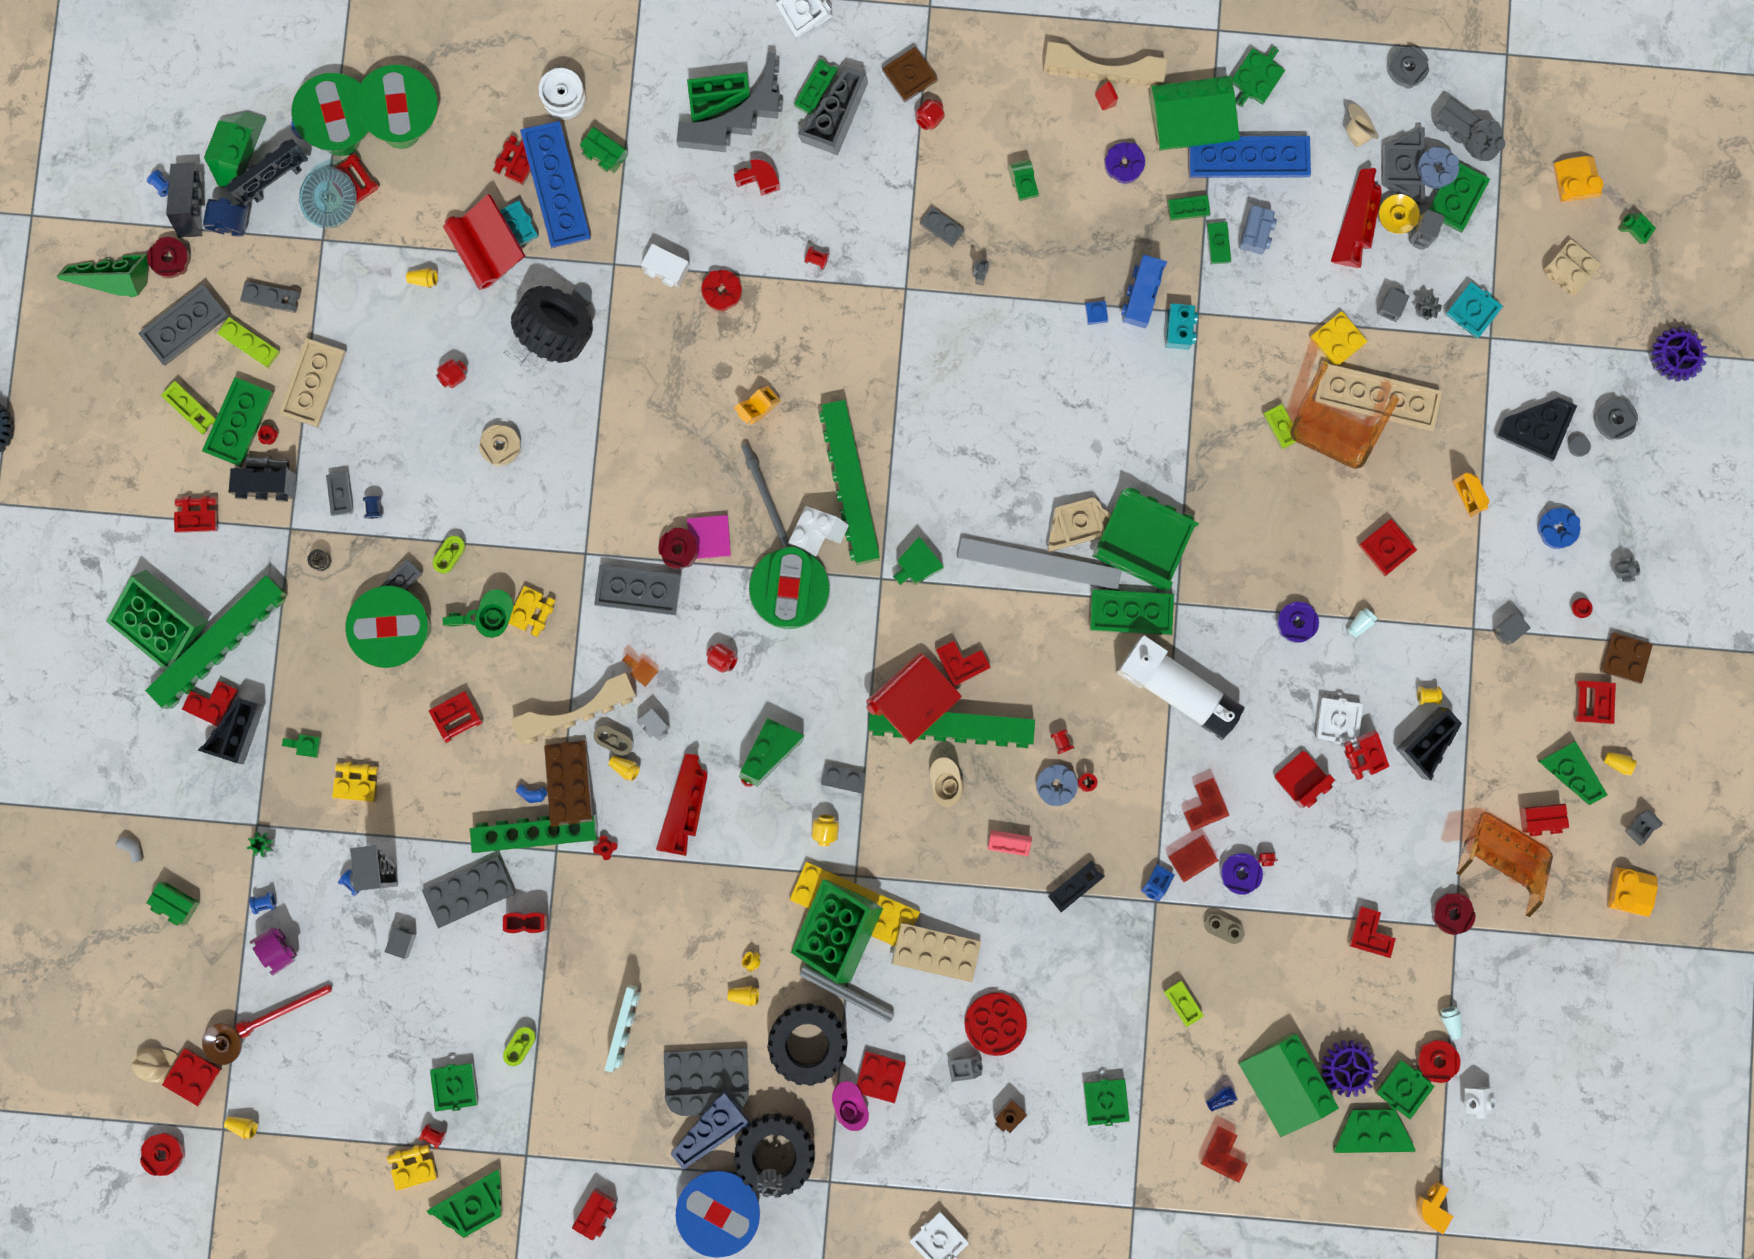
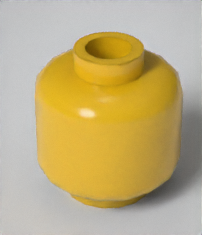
(825, 830)

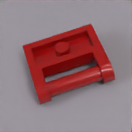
(371, 186)
(1602, 702)
(452, 710)

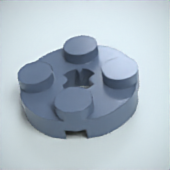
(1448, 162)
(1046, 791)

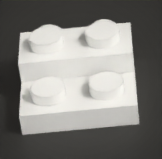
(804, 14)

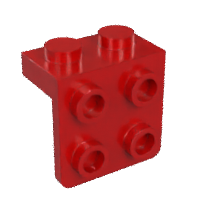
(1304, 780)

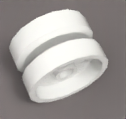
(562, 93)

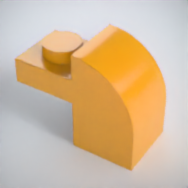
(757, 405)
(1429, 1209)

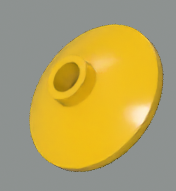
(1400, 205)

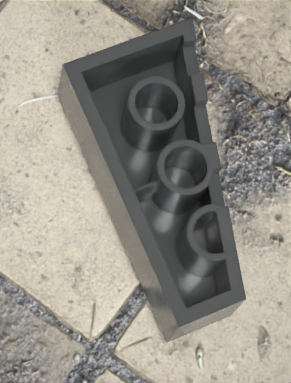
(833, 118)
(371, 869)

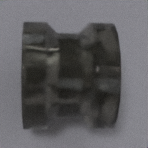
(324, 560)

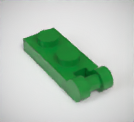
(815, 87)

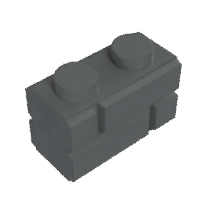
(1456, 121)
(1426, 229)

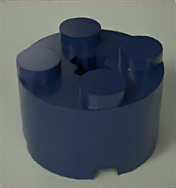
(225, 217)

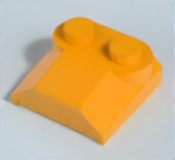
(1577, 179)
(1471, 493)
(1633, 892)

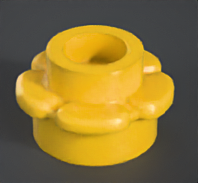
(751, 961)

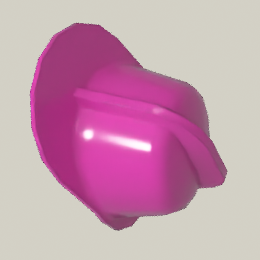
(850, 1106)

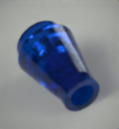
(1222, 1098)

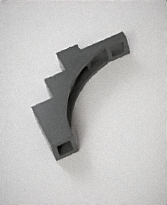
(714, 135)

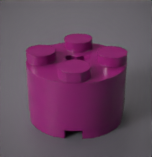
(273, 950)

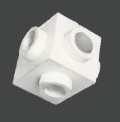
(1480, 1101)

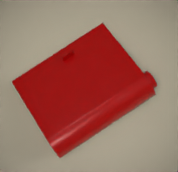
(484, 242)
(914, 698)

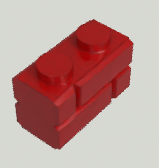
(1544, 818)
(594, 1214)

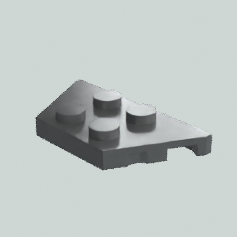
(1400, 165)

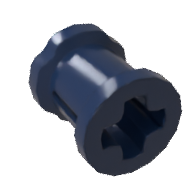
(372, 507)

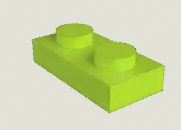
(1280, 425)
(1183, 1003)

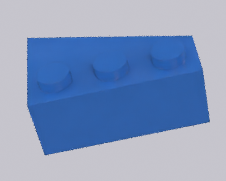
(1143, 291)

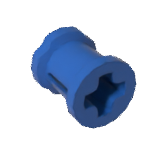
(159, 182)
(345, 880)
(262, 903)

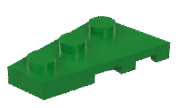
(1575, 772)

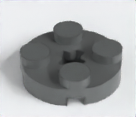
(1397, 70)
(1494, 143)
(1612, 430)

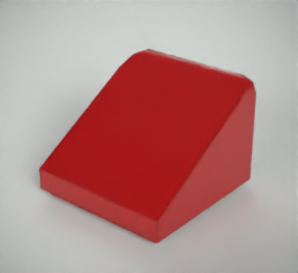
(1106, 96)

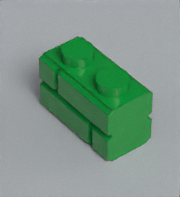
(603, 150)
(172, 903)

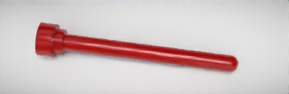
(245, 1028)

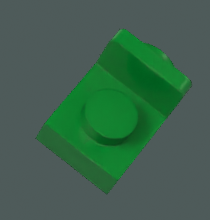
(1637, 226)

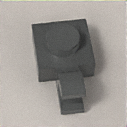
(980, 270)

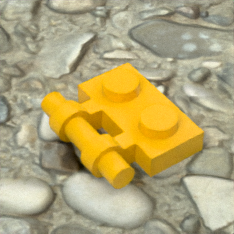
(525, 609)
(353, 788)
(414, 1173)

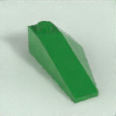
(115, 277)

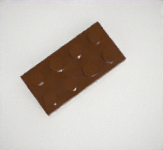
(568, 783)

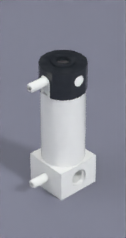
(1153, 669)

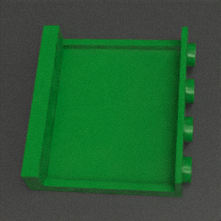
(1145, 538)

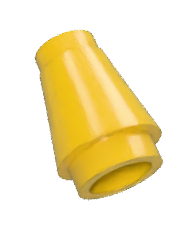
(422, 277)
(1621, 763)
(625, 768)
(744, 995)
(242, 1127)

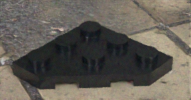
(1539, 428)

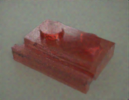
(1192, 858)

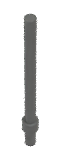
(752, 464)

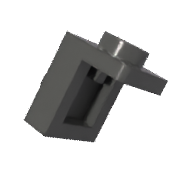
(1643, 826)

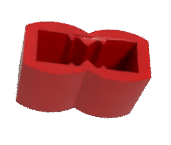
(519, 922)

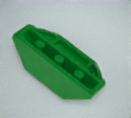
(233, 146)

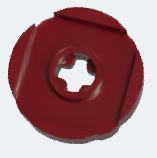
(176, 266)
(690, 548)
(1464, 909)

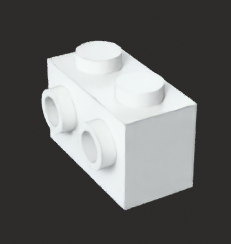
(664, 266)

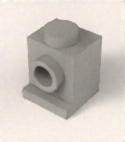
(654, 725)

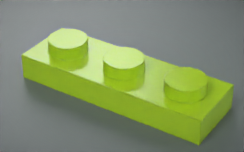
(248, 342)

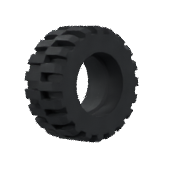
(551, 324)
(807, 1073)
(775, 1125)

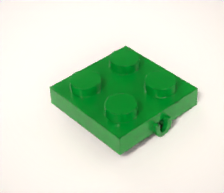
(453, 1087)
(1404, 1089)
(1106, 1102)

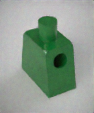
(917, 563)

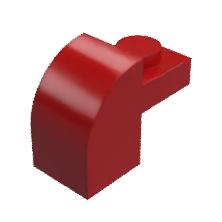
(761, 173)

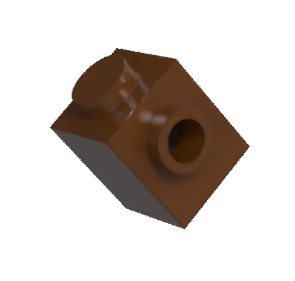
(1009, 1116)

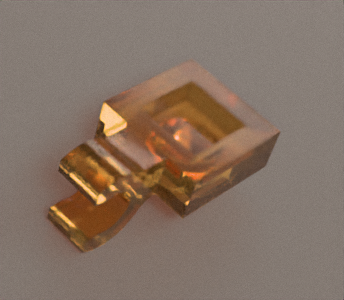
(642, 671)

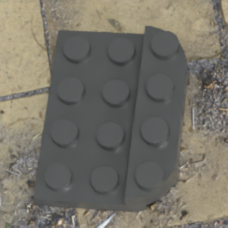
(700, 1076)

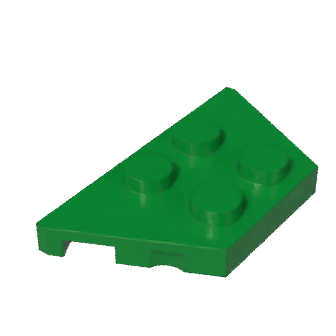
(1373, 1133)
(471, 1206)

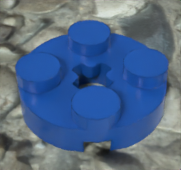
(1549, 534)

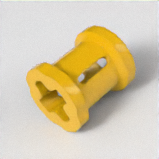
(1429, 695)

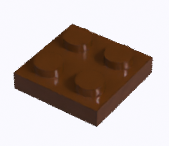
(909, 74)
(1626, 658)

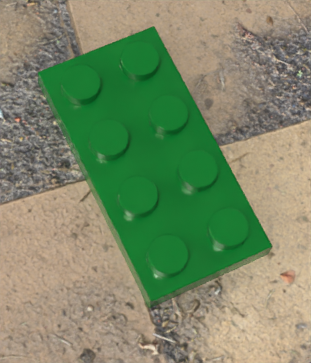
(237, 422)
(1132, 612)

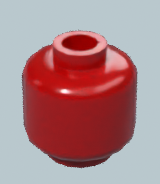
(929, 114)
(451, 373)
(721, 657)

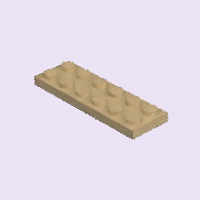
(1370, 394)

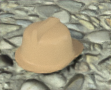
(1360, 127)
(946, 782)
(153, 1064)

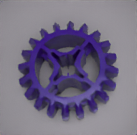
(1687, 341)
(1349, 1077)

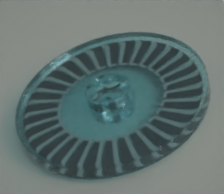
(342, 197)

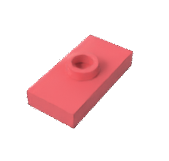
(1009, 843)

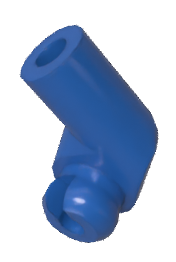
(532, 796)

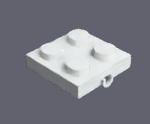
(1339, 721)
(939, 1239)

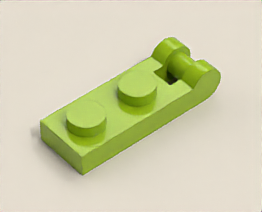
(188, 407)

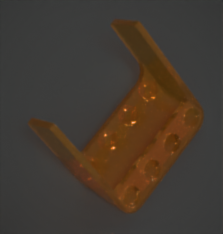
(1335, 433)
(1511, 854)

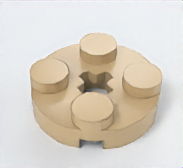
(488, 443)

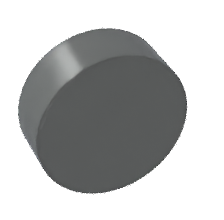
(583, 295)
(1579, 446)

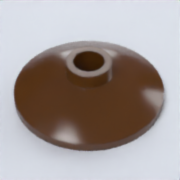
(214, 1045)

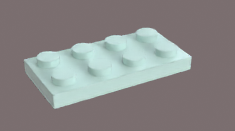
(624, 1021)

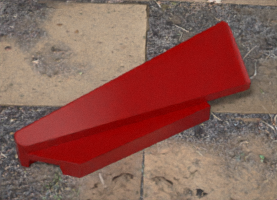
(1359, 221)
(684, 807)

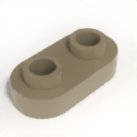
(613, 741)
(1224, 928)

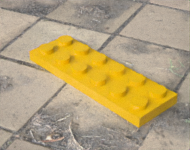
(892, 913)

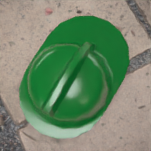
(494, 613)

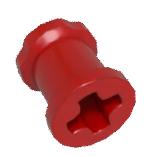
(816, 257)
(1062, 741)
(1091, 777)
(432, 1136)

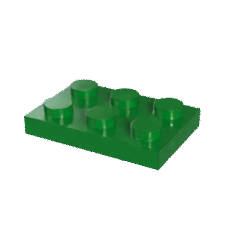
(1460, 198)

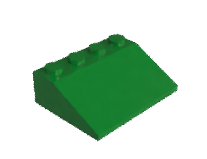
(1194, 113)
(156, 619)
(836, 931)
(1288, 1085)

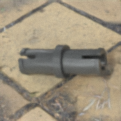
(267, 462)

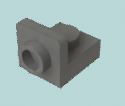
(965, 1068)

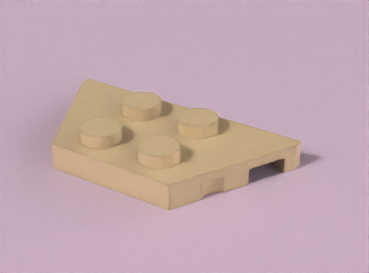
(1077, 524)

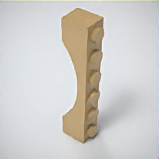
(1064, 60)
(614, 692)

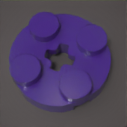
(1130, 152)
(1288, 629)
(1234, 864)

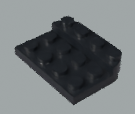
(272, 167)

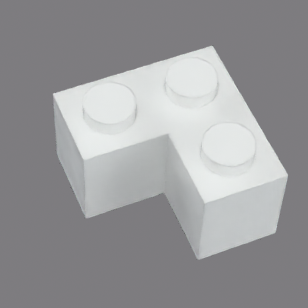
(814, 528)

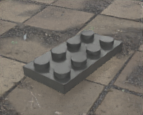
(183, 324)
(637, 590)
(468, 892)

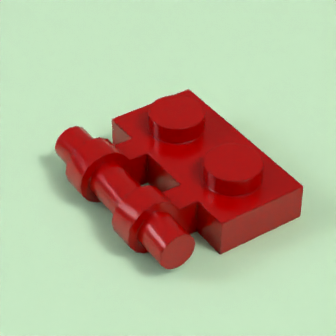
(518, 168)
(195, 521)
(1372, 752)

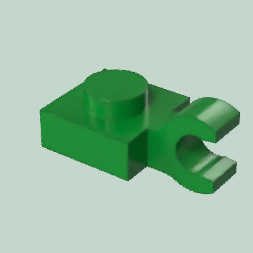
(456, 619)
(305, 745)

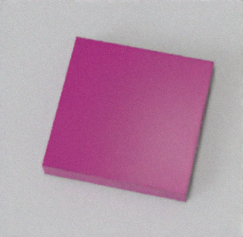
(712, 536)

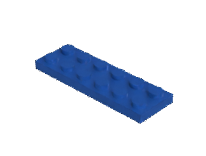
(1252, 158)
(555, 184)

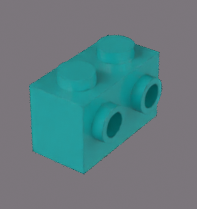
(1180, 326)

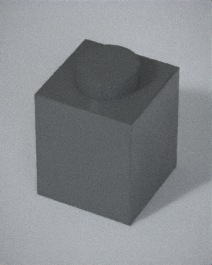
(1393, 304)
(1511, 629)
(400, 942)

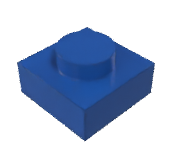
(1096, 312)

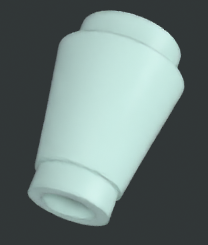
(1362, 622)
(1452, 1021)

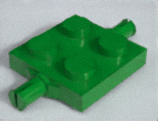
(1257, 76)

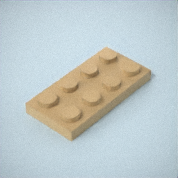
(312, 382)
(936, 952)

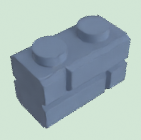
(1257, 230)

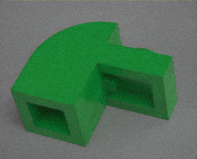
(1023, 179)

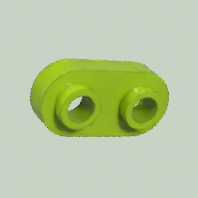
(448, 554)
(519, 1045)

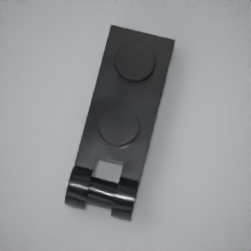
(1075, 886)

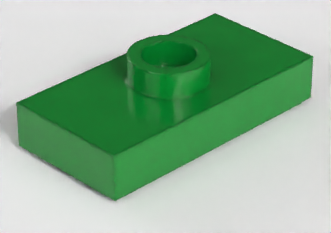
(1188, 207)
(1218, 243)

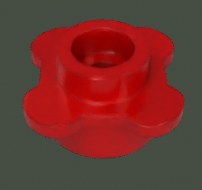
(611, 847)

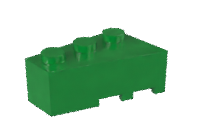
(716, 94)
(769, 750)

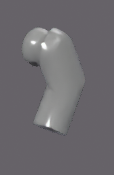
(130, 846)

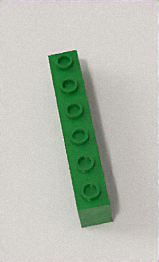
(481, 843)

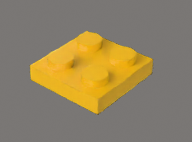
(1338, 339)

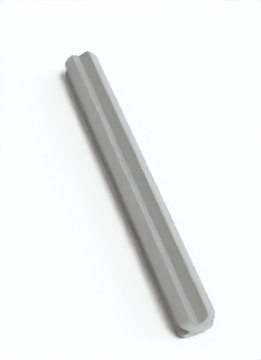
(847, 994)

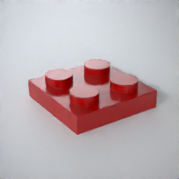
(1387, 547)
(880, 1076)
(191, 1077)

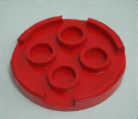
(995, 1024)

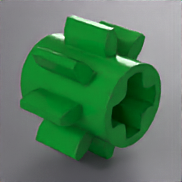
(264, 848)

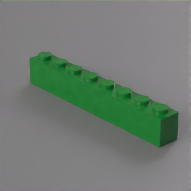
(850, 482)
(216, 642)
(967, 727)

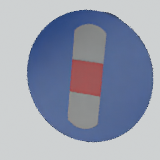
(717, 1214)

